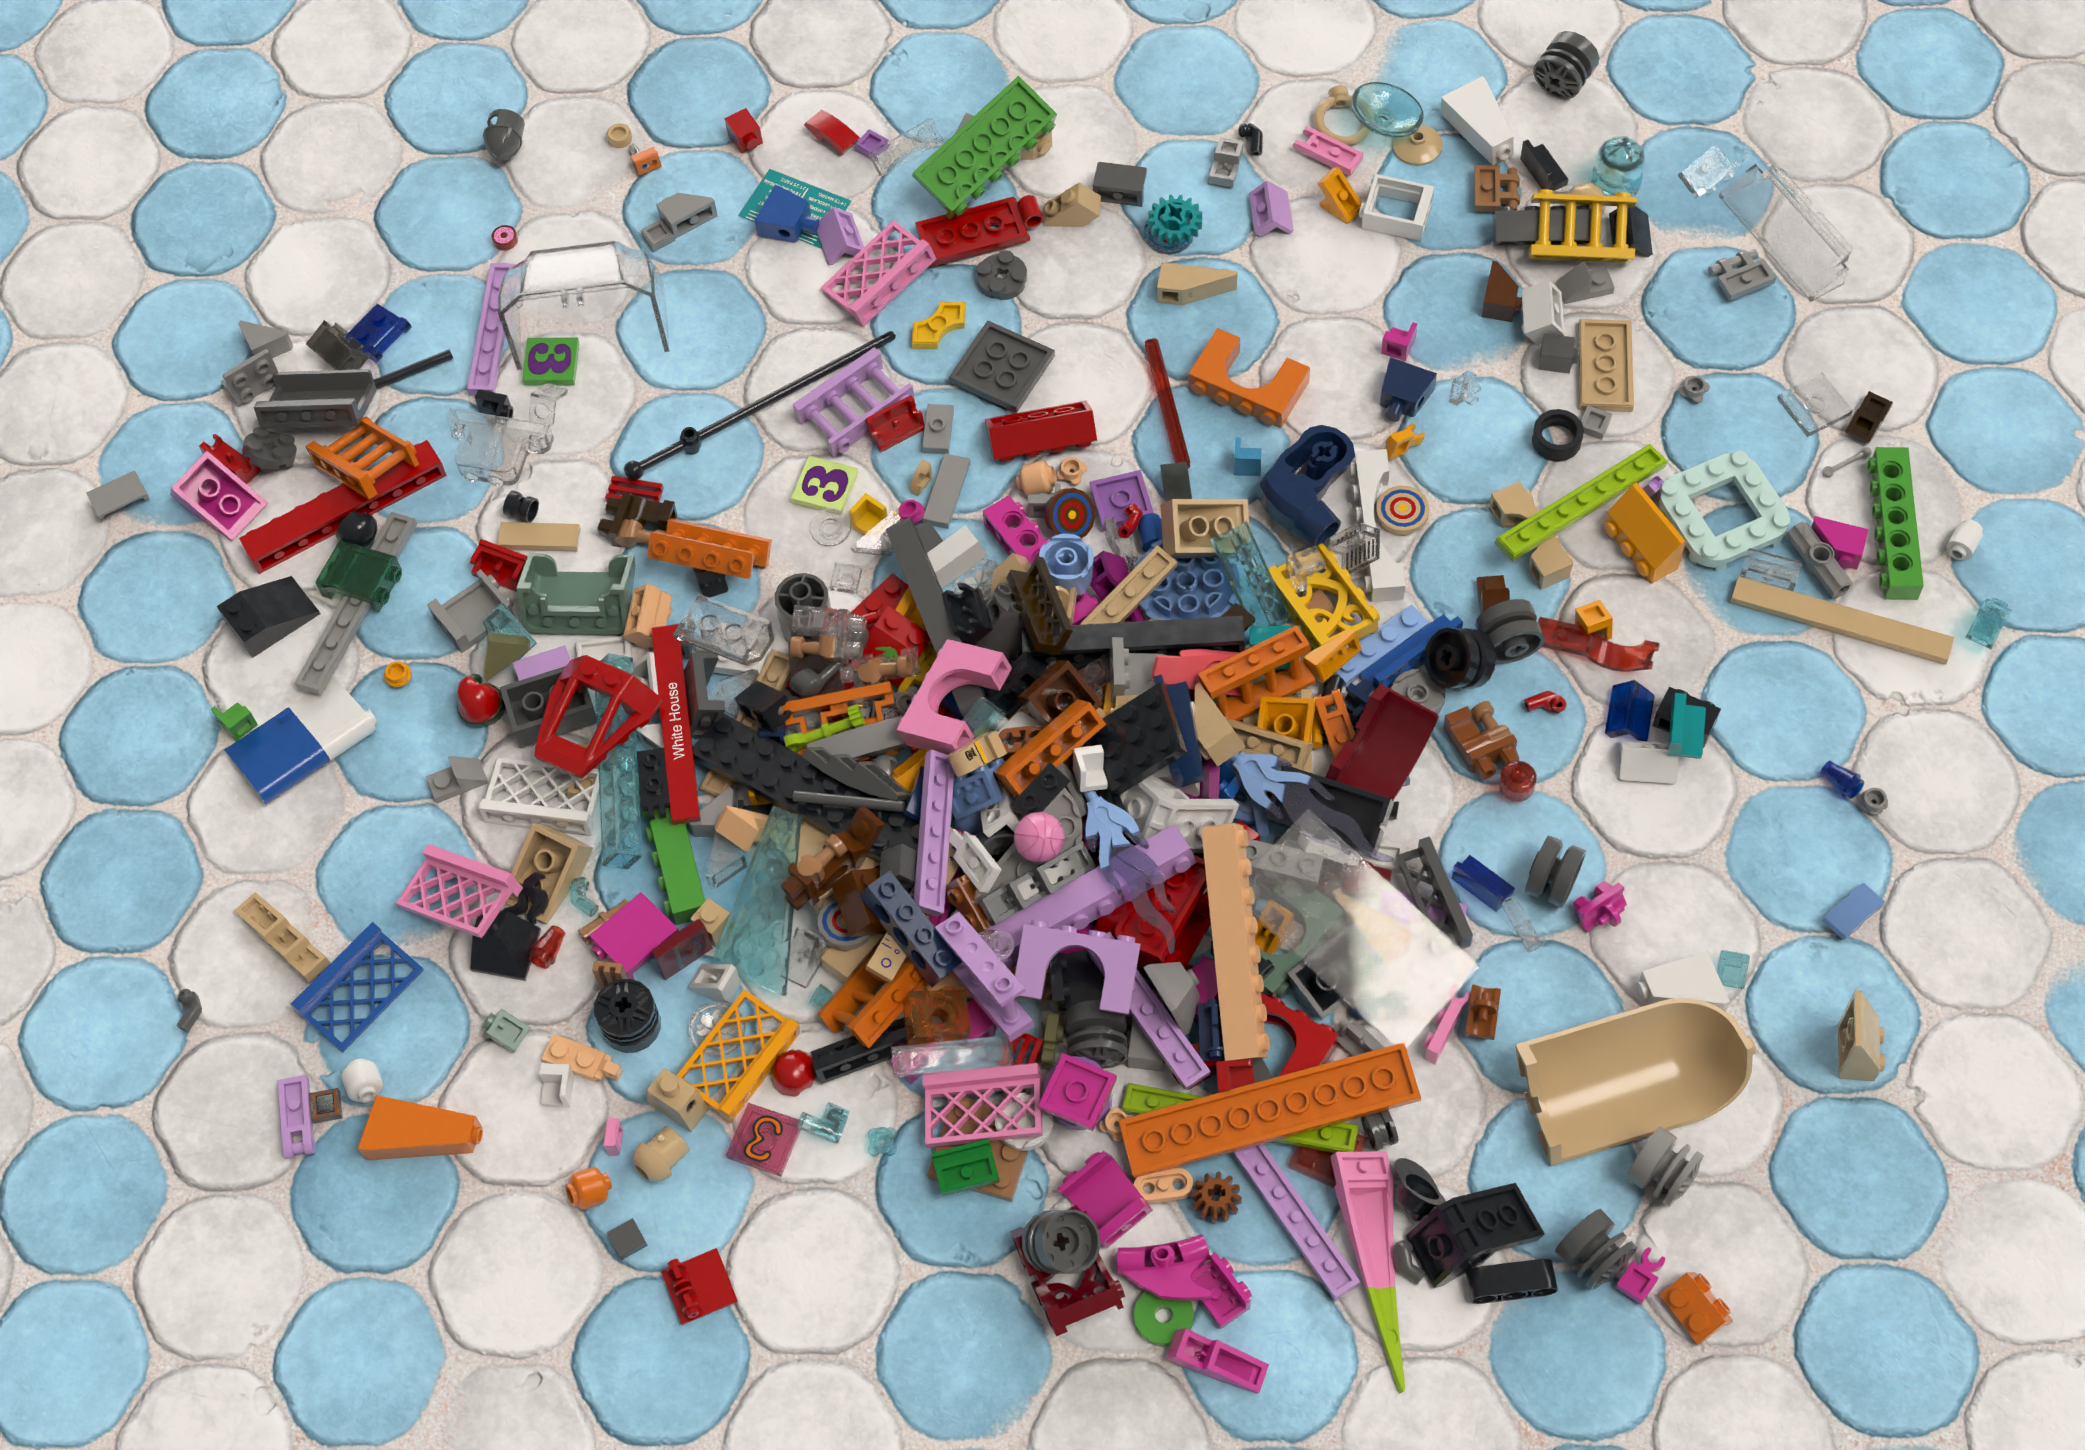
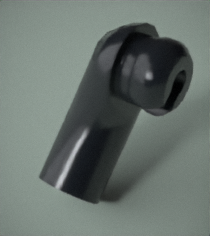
(1253, 135)

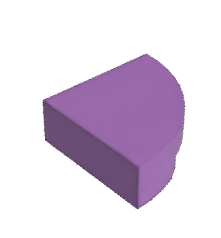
(1653, 486)

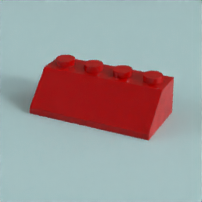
(1041, 430)

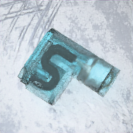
(829, 1126)

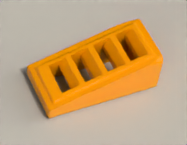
(1326, 660)

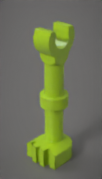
(798, 741)

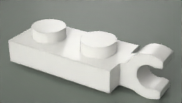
(975, 860)

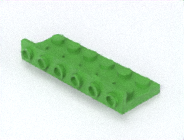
(986, 147)

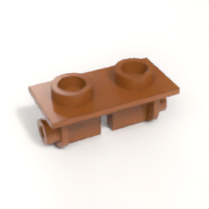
(961, 894)

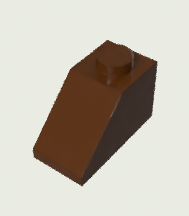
(1501, 295)

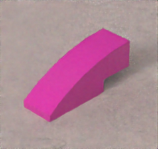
(1217, 1360)

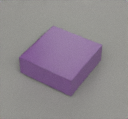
(869, 142)

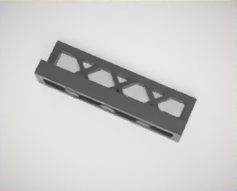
(1442, 889)

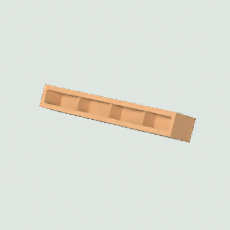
(1234, 942)

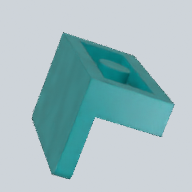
(1686, 728)

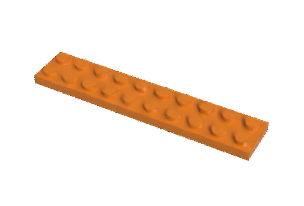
(1269, 1110)

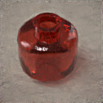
(1517, 781)

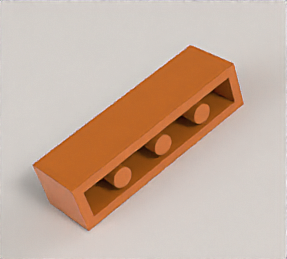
(1050, 745)

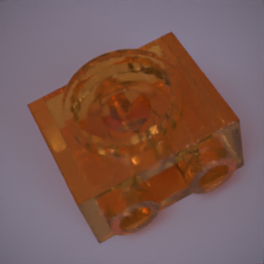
(946, 1004)

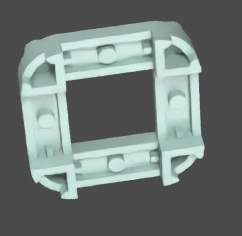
(1756, 489)

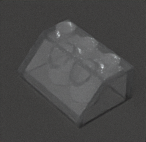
(725, 631)

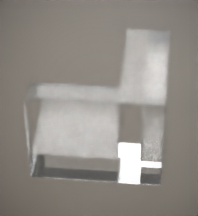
(1303, 564)

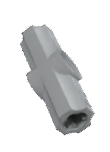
(1828, 570)

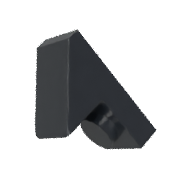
(710, 582)

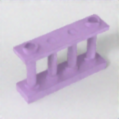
(836, 387)
(986, 977)

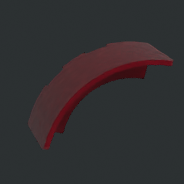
(1386, 745)

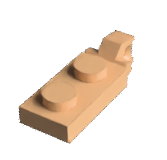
(584, 1060)

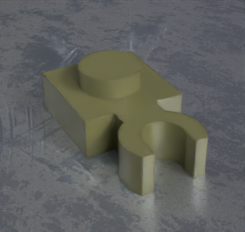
(1053, 1034)

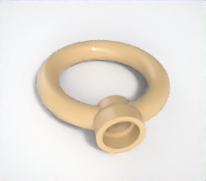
(1337, 98)

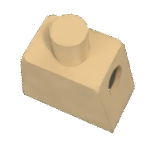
(672, 1096)

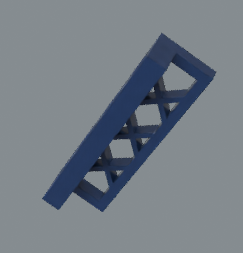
(1189, 767)

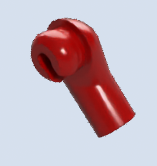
(1130, 525)
(1546, 700)

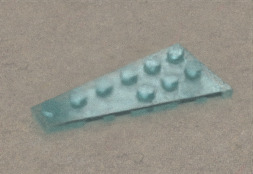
(761, 919)

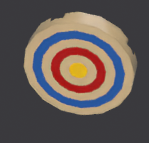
(1402, 510)

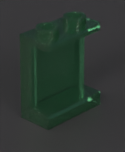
(359, 574)

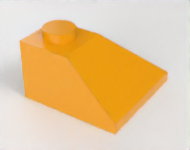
(1288, 716)

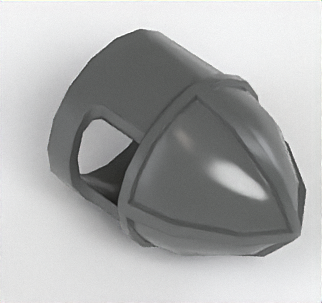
(505, 136)

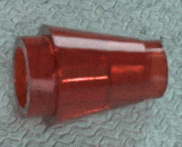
(546, 949)

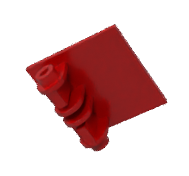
(698, 1286)

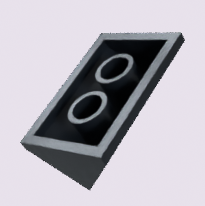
(1313, 991)

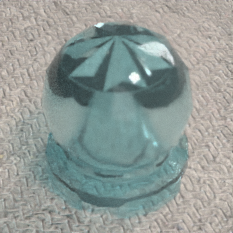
(1619, 166)

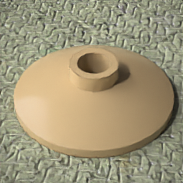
(1419, 147)

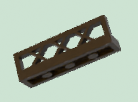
(1036, 611)

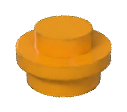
(397, 674)

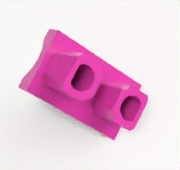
(1602, 909)

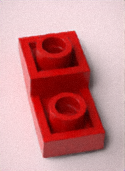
(835, 132)

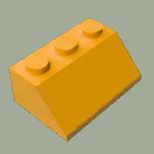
(1644, 534)

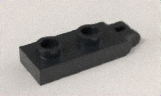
(653, 781)

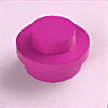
(911, 509)

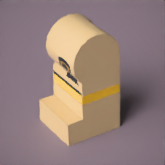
(976, 753)

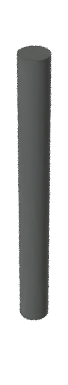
(848, 801)

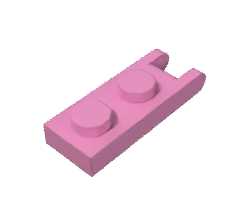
(1329, 151)

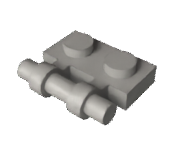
(1744, 280)

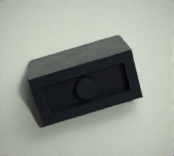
(1543, 166)
(1637, 230)

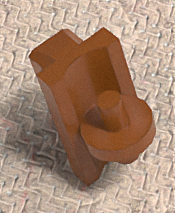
(1483, 1012)

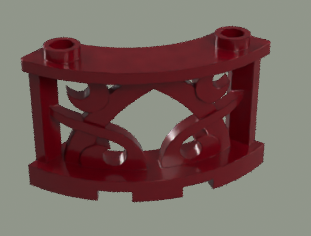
(1068, 1311)

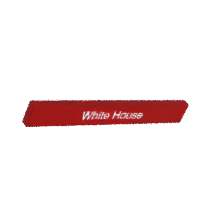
(675, 726)

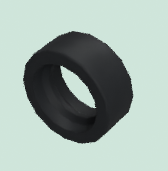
(1560, 418)

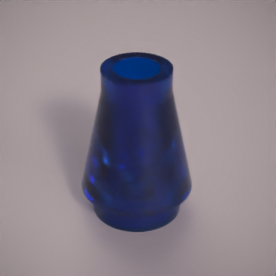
(1843, 780)

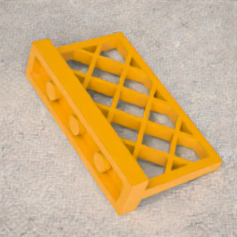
(761, 1063)

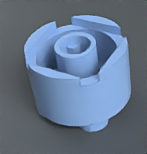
(1069, 562)

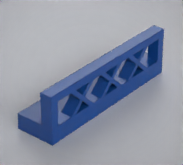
(1407, 655)

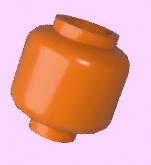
(588, 1188)

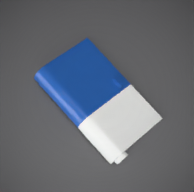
(301, 740)

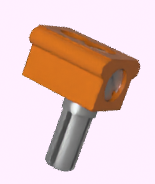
(644, 161)

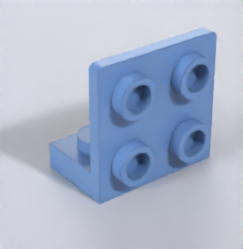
(976, 790)

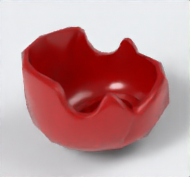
(793, 1072)

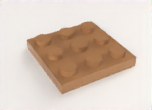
(1007, 1160)

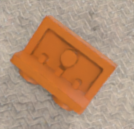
(1696, 1306)

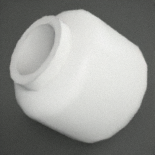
(362, 1080)

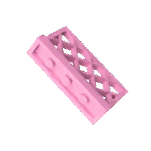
(890, 281)
(474, 873)
(987, 1082)

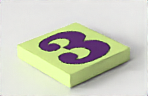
(824, 484)

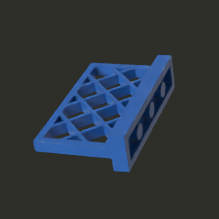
(335, 976)

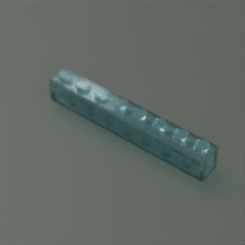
(619, 786)

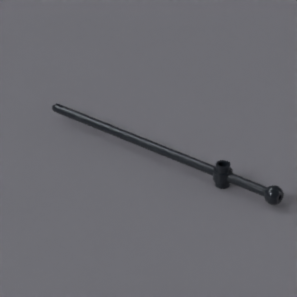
(691, 439)

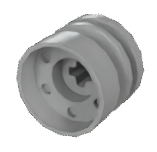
(1664, 1166)

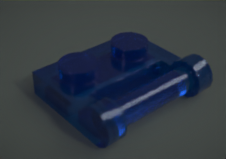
(374, 327)

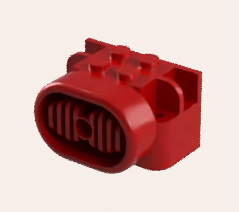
(1188, 922)

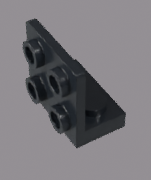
(1074, 979)

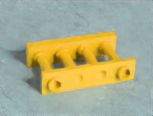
(1594, 250)

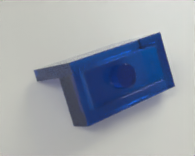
(1630, 711)
(1482, 882)

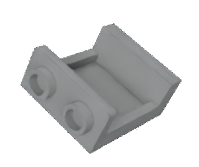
(463, 613)

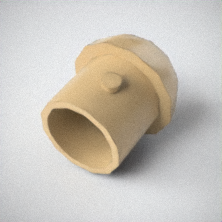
(660, 1155)

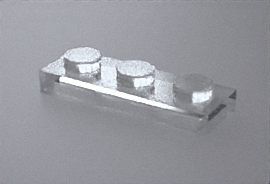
(906, 146)

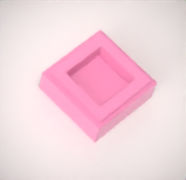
(613, 1137)

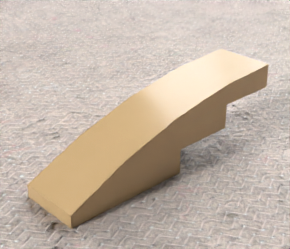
(282, 937)

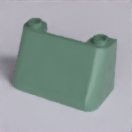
(575, 600)

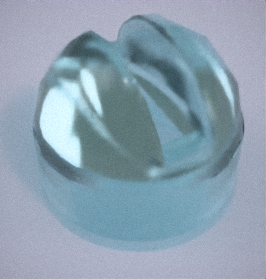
(821, 997)

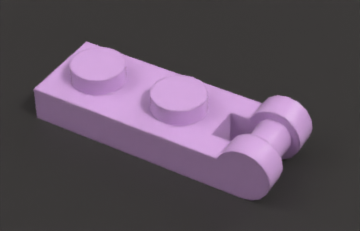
(296, 1116)

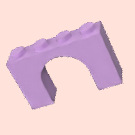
(1117, 956)

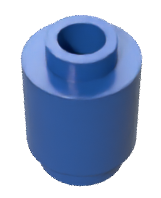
(1149, 530)

